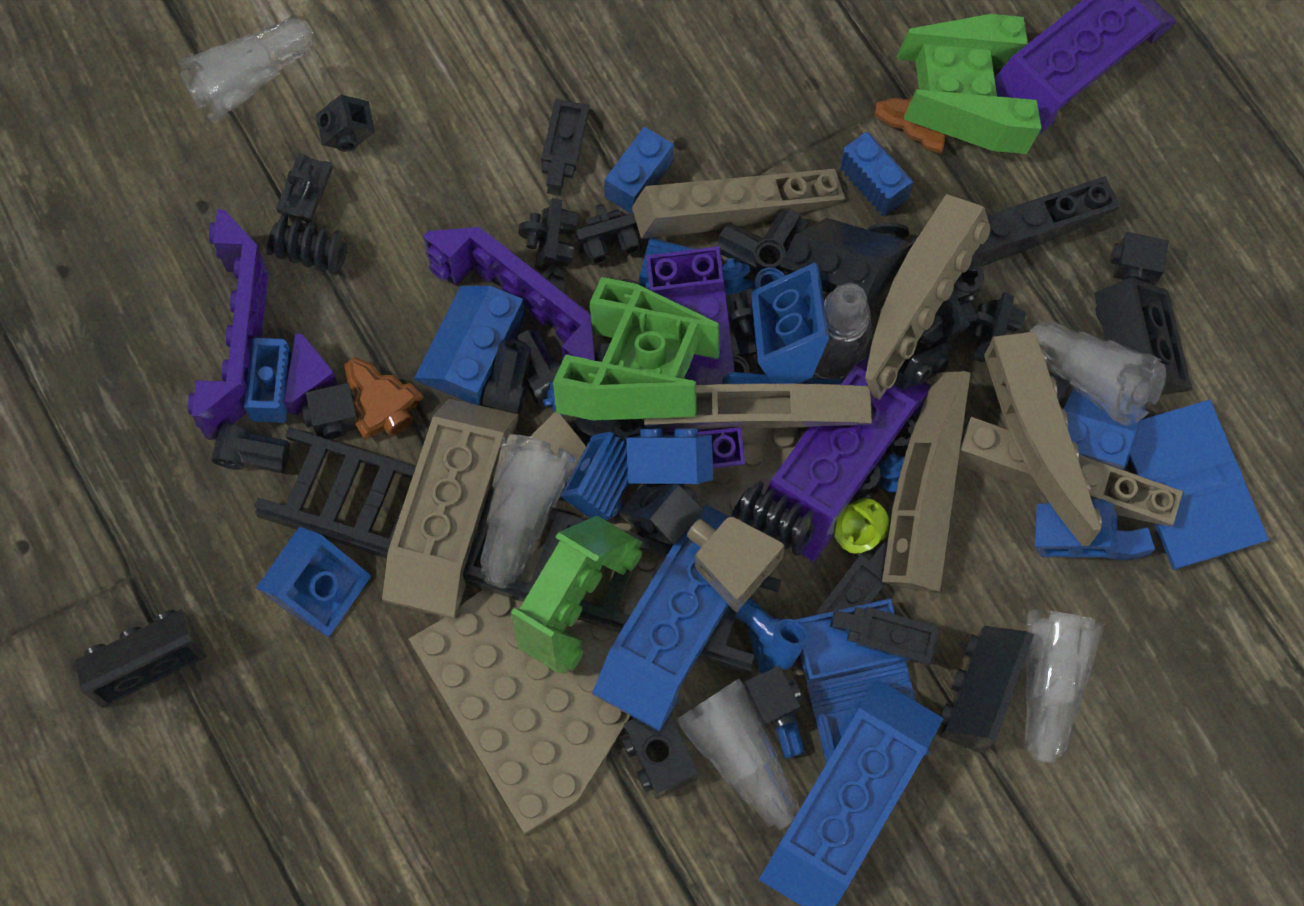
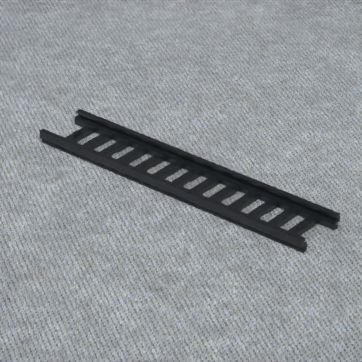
(362, 538)

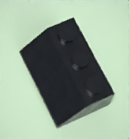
(848, 256)
(1144, 320)
(139, 658)
(985, 687)

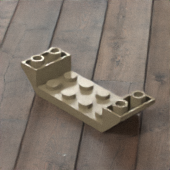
(444, 507)

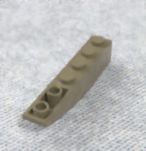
(741, 201)
(923, 284)
(773, 407)
(1041, 430)
(994, 453)
(927, 488)

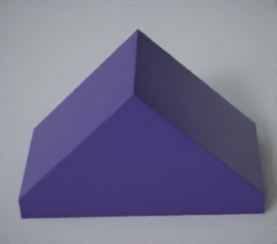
(306, 374)

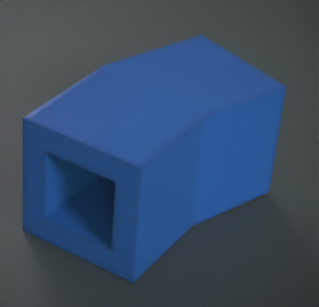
(1134, 544)

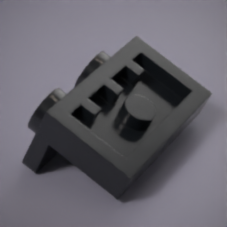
(923, 365)

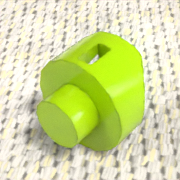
(863, 522)

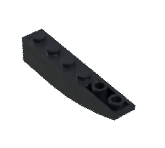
(1044, 219)

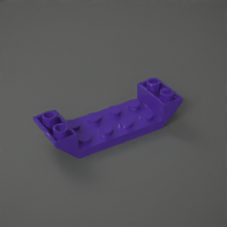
(1079, 51)
(457, 251)
(697, 283)
(221, 401)
(836, 460)

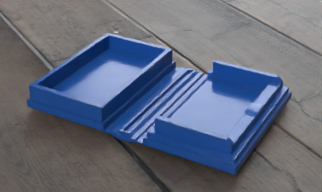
(1194, 456)
(843, 674)

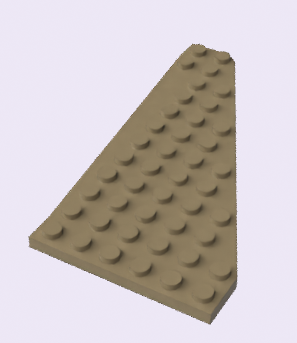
(543, 728)

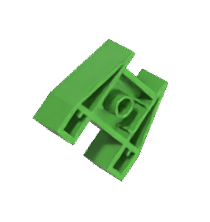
(959, 83)
(644, 361)
(563, 584)

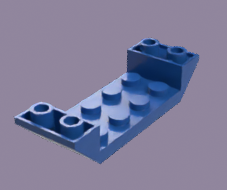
(663, 635)
(852, 798)

